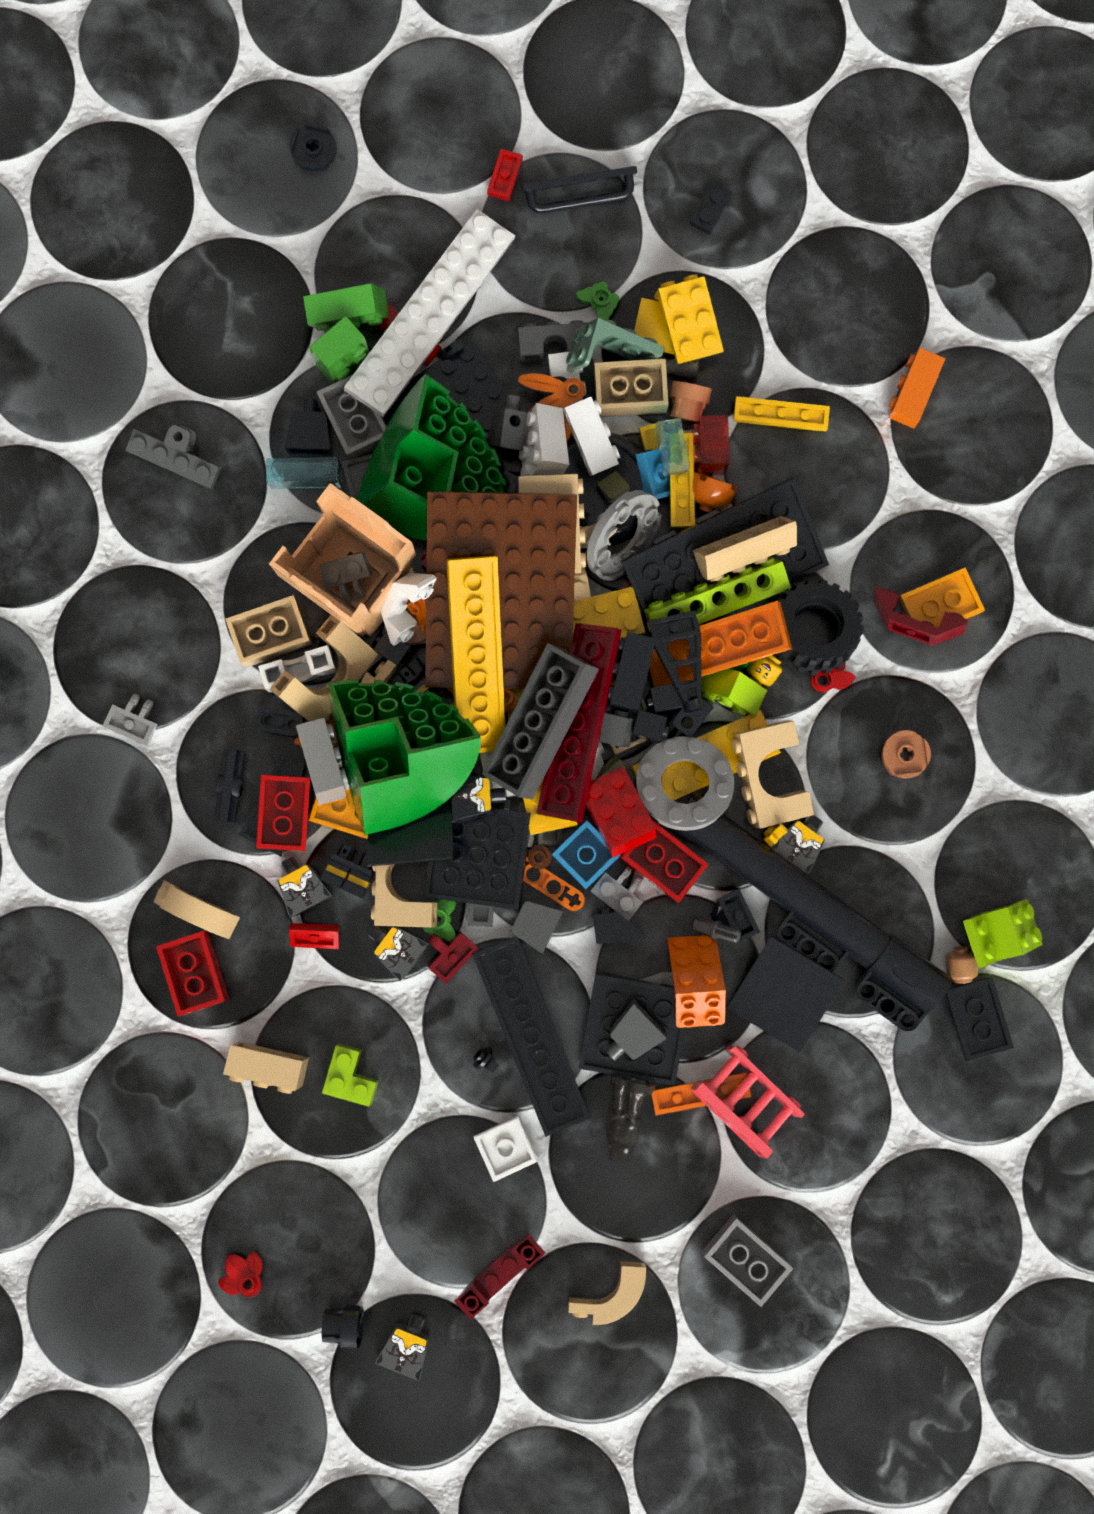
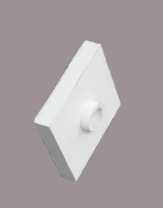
(505, 1148)

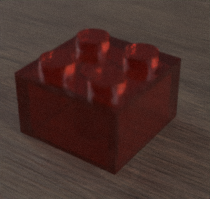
(712, 445)

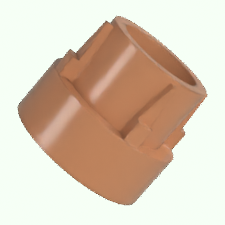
(688, 400)

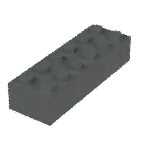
(540, 721)

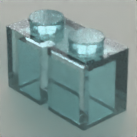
(672, 446)

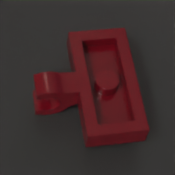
(451, 955)

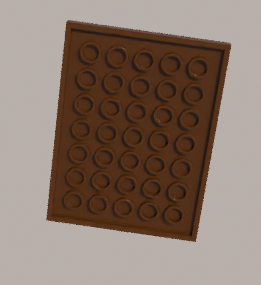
(535, 573)

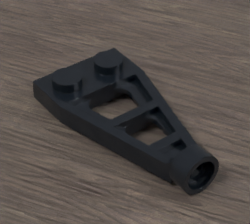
(673, 629)

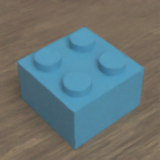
(584, 855)

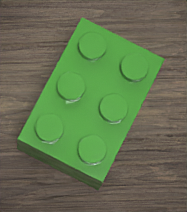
(358, 303)
(339, 351)

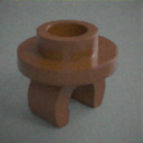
(540, 857)

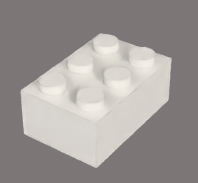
(544, 442)

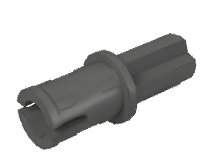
(716, 929)

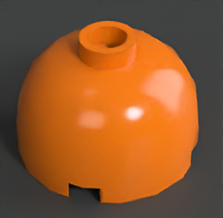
(712, 492)

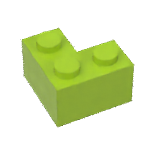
(734, 691)
(343, 1080)

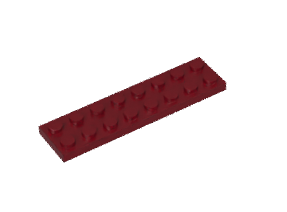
(570, 773)

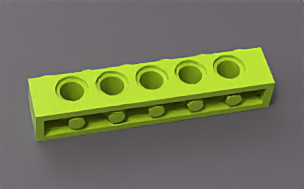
(775, 582)

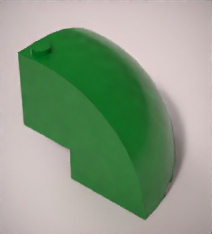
(425, 449)
(399, 750)

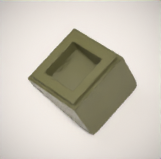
(613, 486)

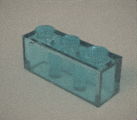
(303, 472)

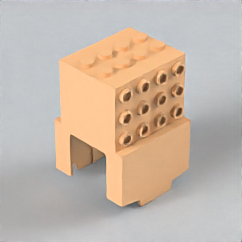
(340, 532)

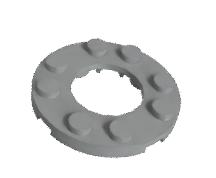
(630, 503)
(680, 815)

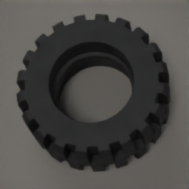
(840, 611)

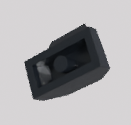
(734, 913)

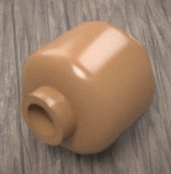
(961, 965)

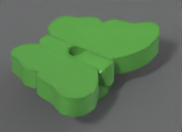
(598, 291)
(444, 928)

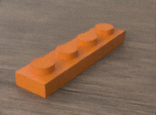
(682, 1098)

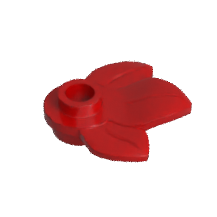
(836, 679)
(239, 1272)

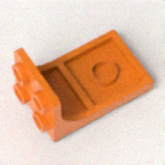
(697, 981)

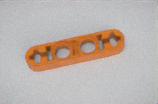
(541, 885)

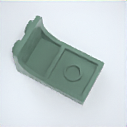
(612, 338)

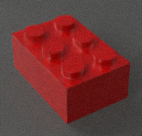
(619, 812)
(283, 813)
(666, 864)
(192, 973)

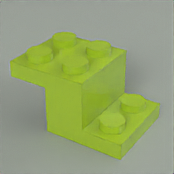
(1003, 933)

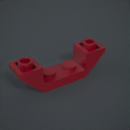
(924, 631)
(497, 1274)

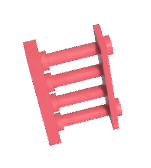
(724, 1108)

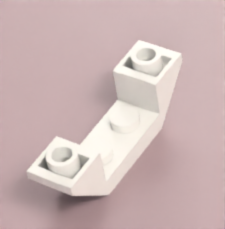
(395, 617)

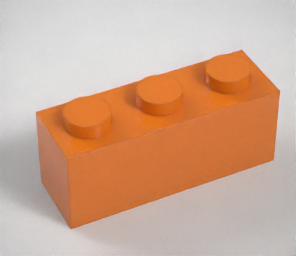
(915, 387)

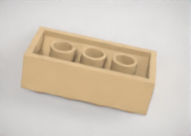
(746, 547)

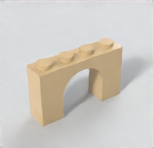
(560, 485)
(353, 660)
(751, 749)
(394, 910)

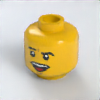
(765, 670)

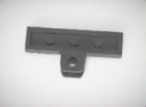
(175, 454)

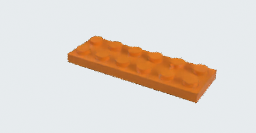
(729, 643)

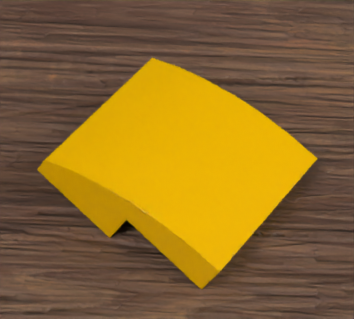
(652, 324)

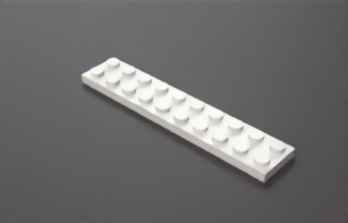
(429, 313)

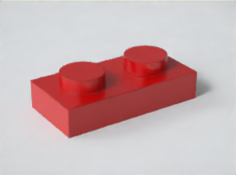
(505, 175)
(314, 935)

